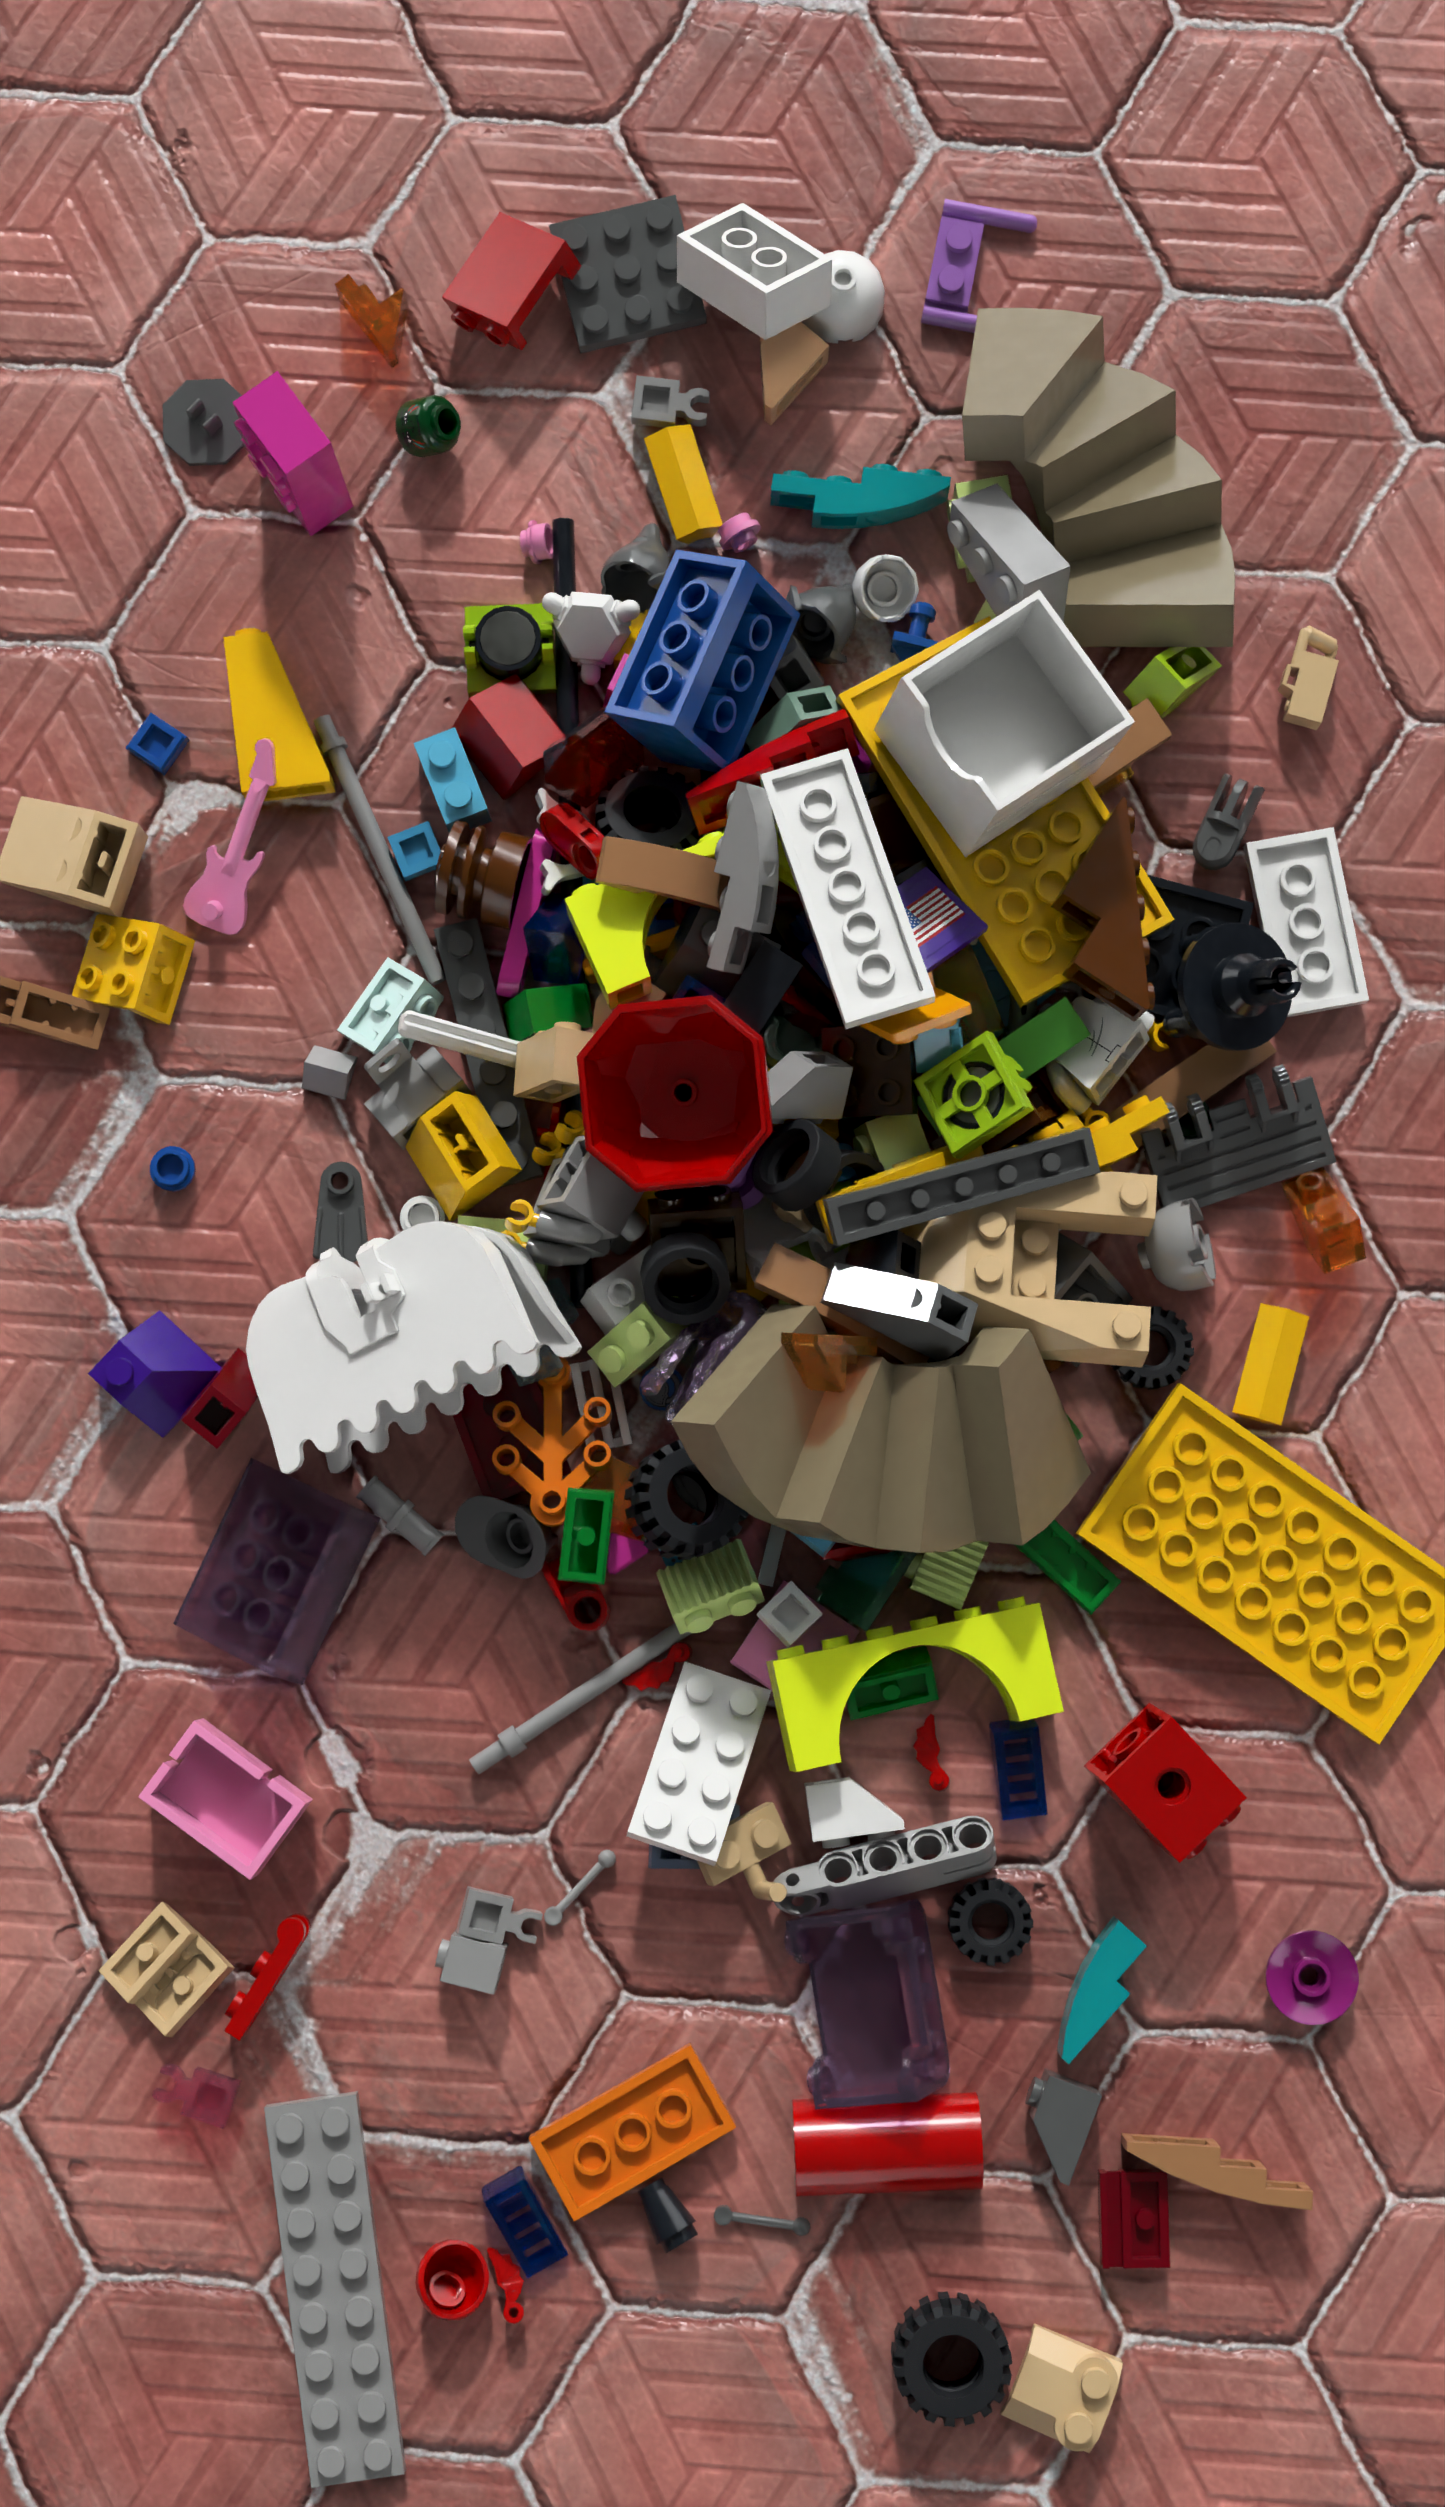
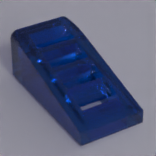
(1011, 1730)
(505, 2188)

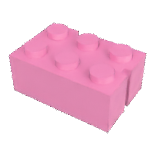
(225, 1798)

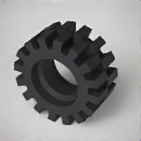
(1177, 1357)
(1017, 1930)

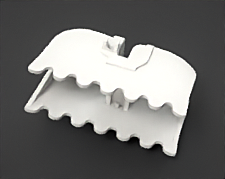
(403, 1331)

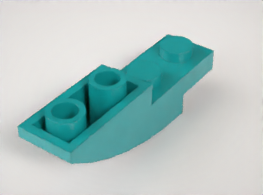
(879, 499)

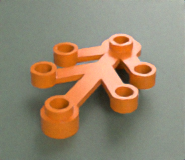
(553, 1448)

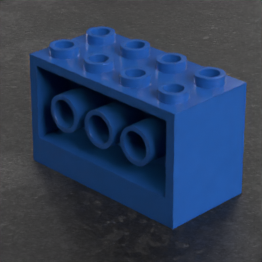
(702, 661)

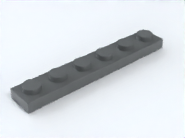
(479, 1008)
(961, 1186)

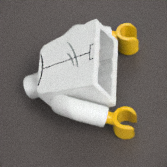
(1097, 1062)

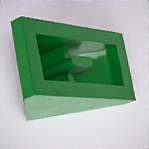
(542, 1007)

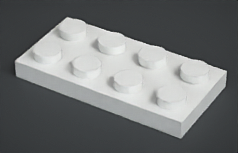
(1308, 913)
(699, 1764)

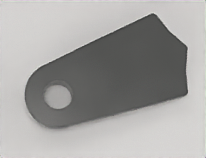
(340, 1213)

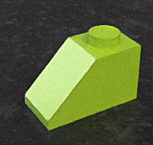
(1172, 677)

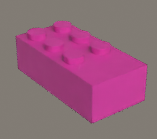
(292, 453)

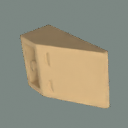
(72, 855)

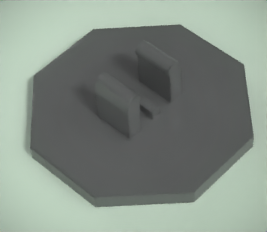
(201, 423)

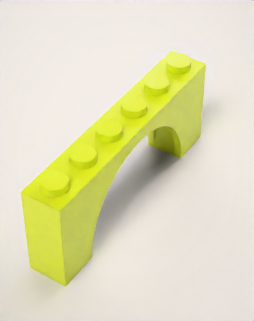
(616, 923)
(815, 1685)

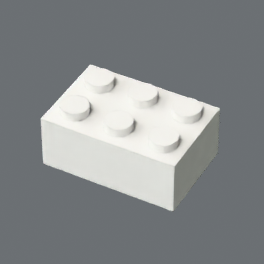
(754, 271)

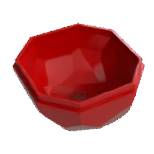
(632, 1101)

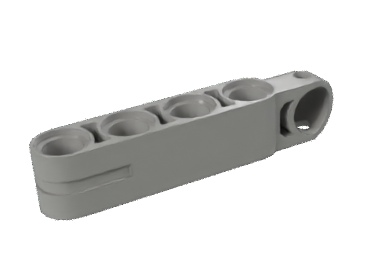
(901, 1851)

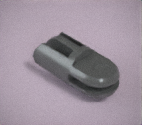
(1222, 831)

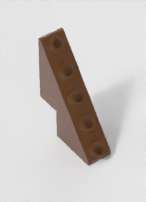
(1106, 903)

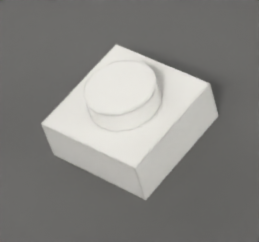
(789, 1614)

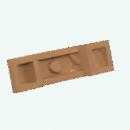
(660, 871)
(1201, 1073)

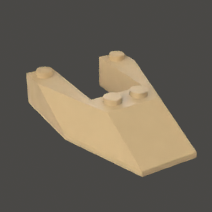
(1008, 1263)

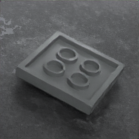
(627, 275)

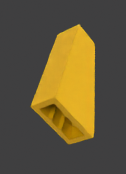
(268, 708)

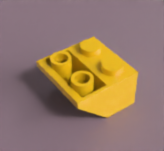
(460, 1153)

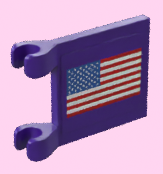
(938, 918)

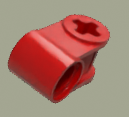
(572, 1593)

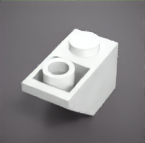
(846, 1810)

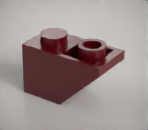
(222, 1401)

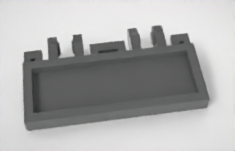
(1240, 1148)

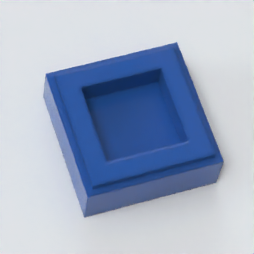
(157, 744)

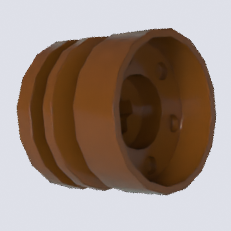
(481, 874)

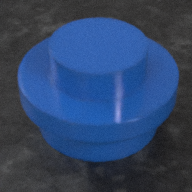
(172, 1168)

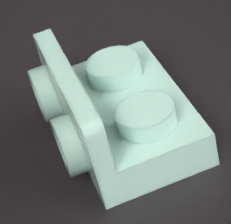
(377, 1012)

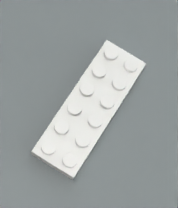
(847, 889)

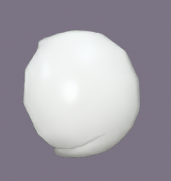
(885, 588)

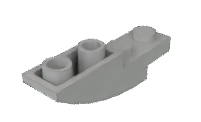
(752, 861)

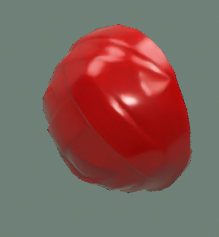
(452, 2280)

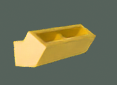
(683, 483)
(1270, 1364)

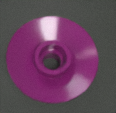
(1328, 1994)

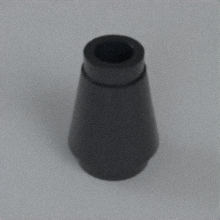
(667, 2216)

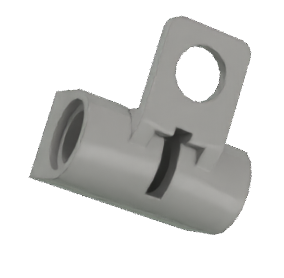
(409, 1087)

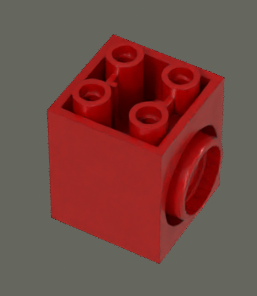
(1189, 1798)

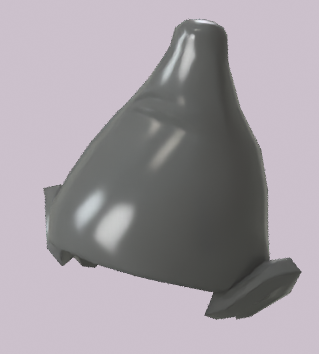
(636, 569)
(824, 621)

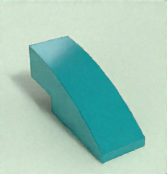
(1096, 1989)

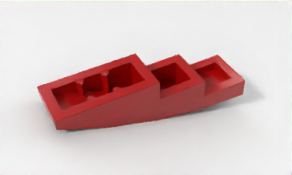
(809, 741)

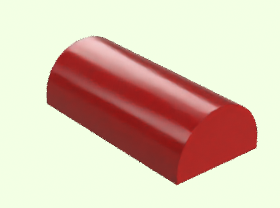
(889, 2146)

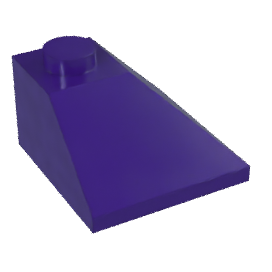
(155, 1372)

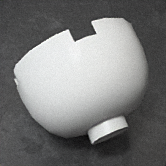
(855, 299)

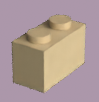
(548, 1063)

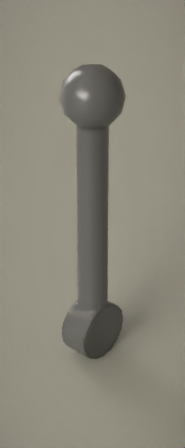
(723, 2215)

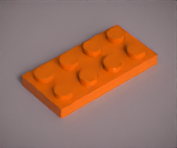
(632, 2131)

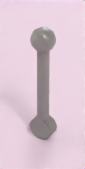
(554, 1914)

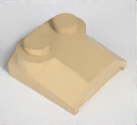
(1064, 2389)

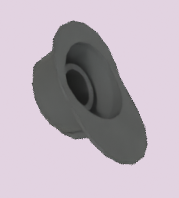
(503, 1535)

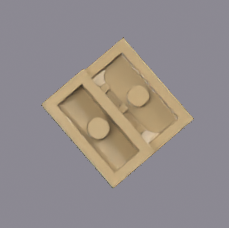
(166, 1969)

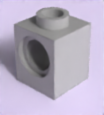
(471, 1962)

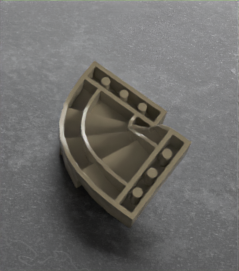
(1106, 480)
(898, 1456)

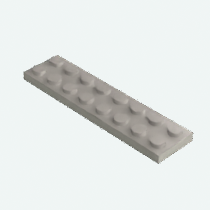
(335, 2289)

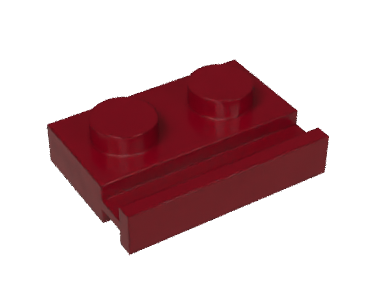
(1133, 2218)

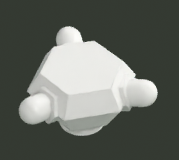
(591, 628)

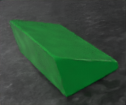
(586, 1535)
(894, 1684)

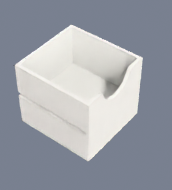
(1002, 723)

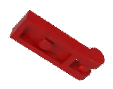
(268, 1973)

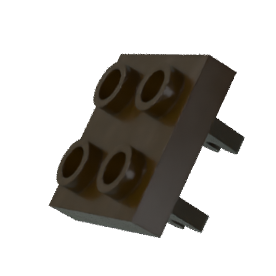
(880, 1073)

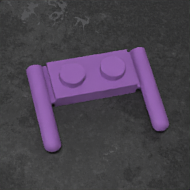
(957, 259)

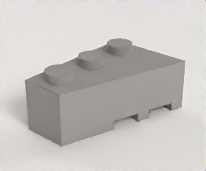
(1006, 551)

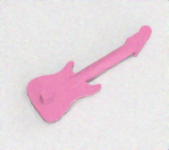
(221, 892)

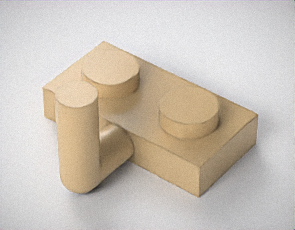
(745, 1844)

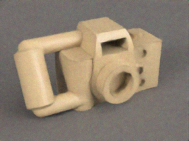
(1312, 678)

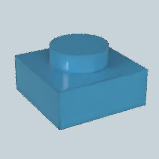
(415, 850)

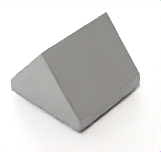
(328, 1072)

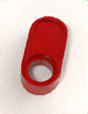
(573, 838)

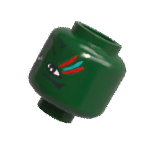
(427, 426)

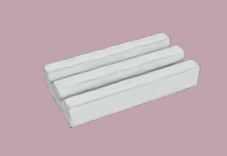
(591, 1366)

